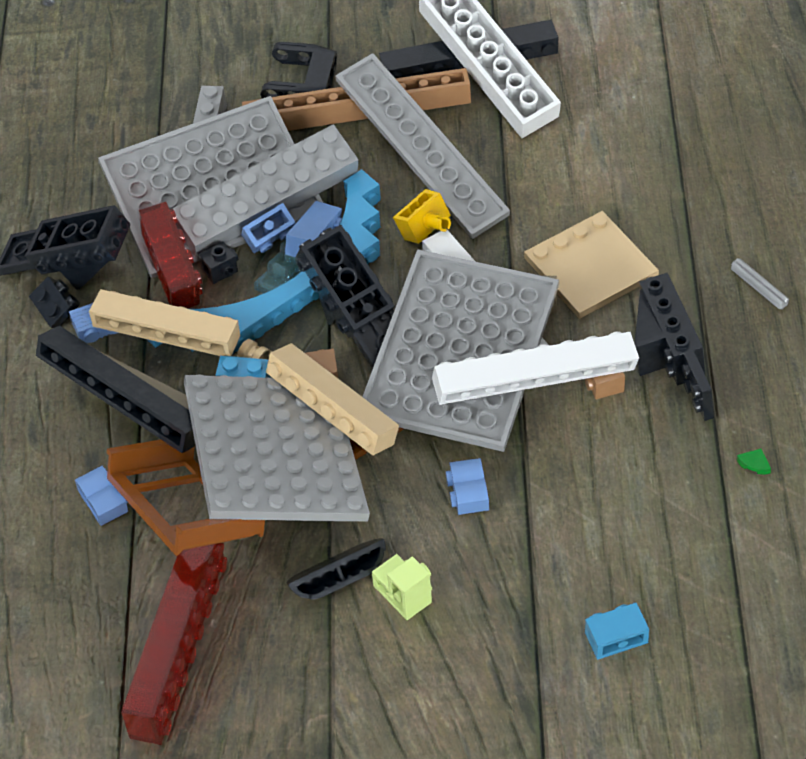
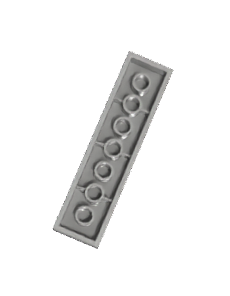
(283, 178)

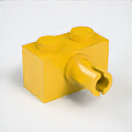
(423, 216)

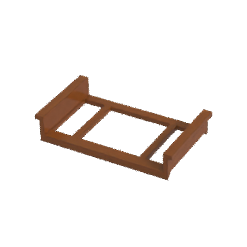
(157, 456)

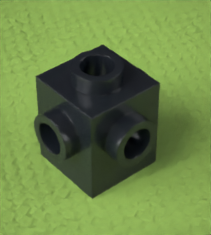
(218, 262)

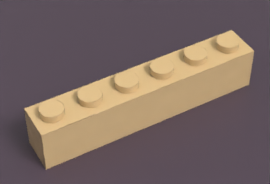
(165, 323)
(332, 399)

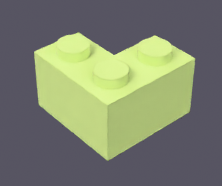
(404, 584)

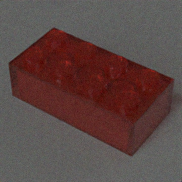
(169, 255)

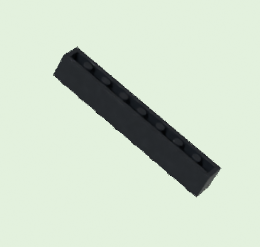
(530, 39)
(117, 387)

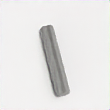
(759, 283)

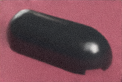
(338, 570)

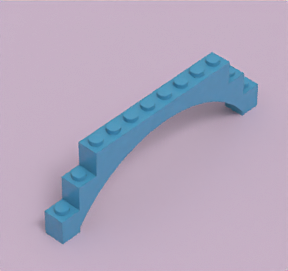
(273, 307)

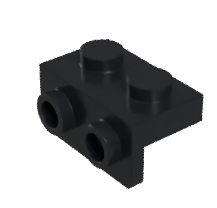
(54, 301)

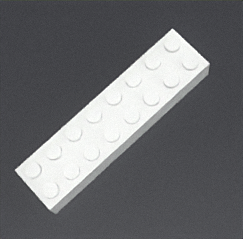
(493, 63)

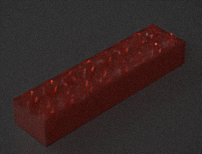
(172, 643)

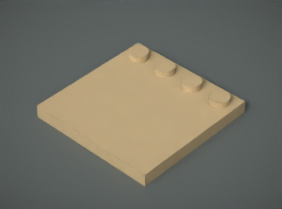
(592, 264)

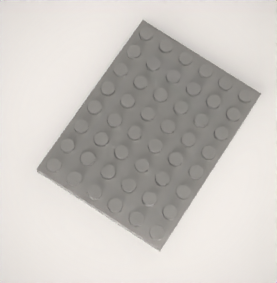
(193, 161)
(451, 314)
(270, 453)

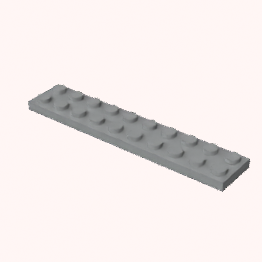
(422, 145)

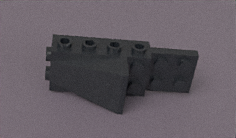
(69, 244)
(347, 289)
(670, 342)

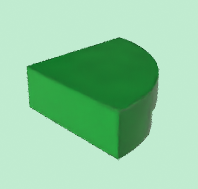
(754, 461)

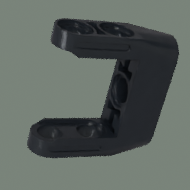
(321, 69)

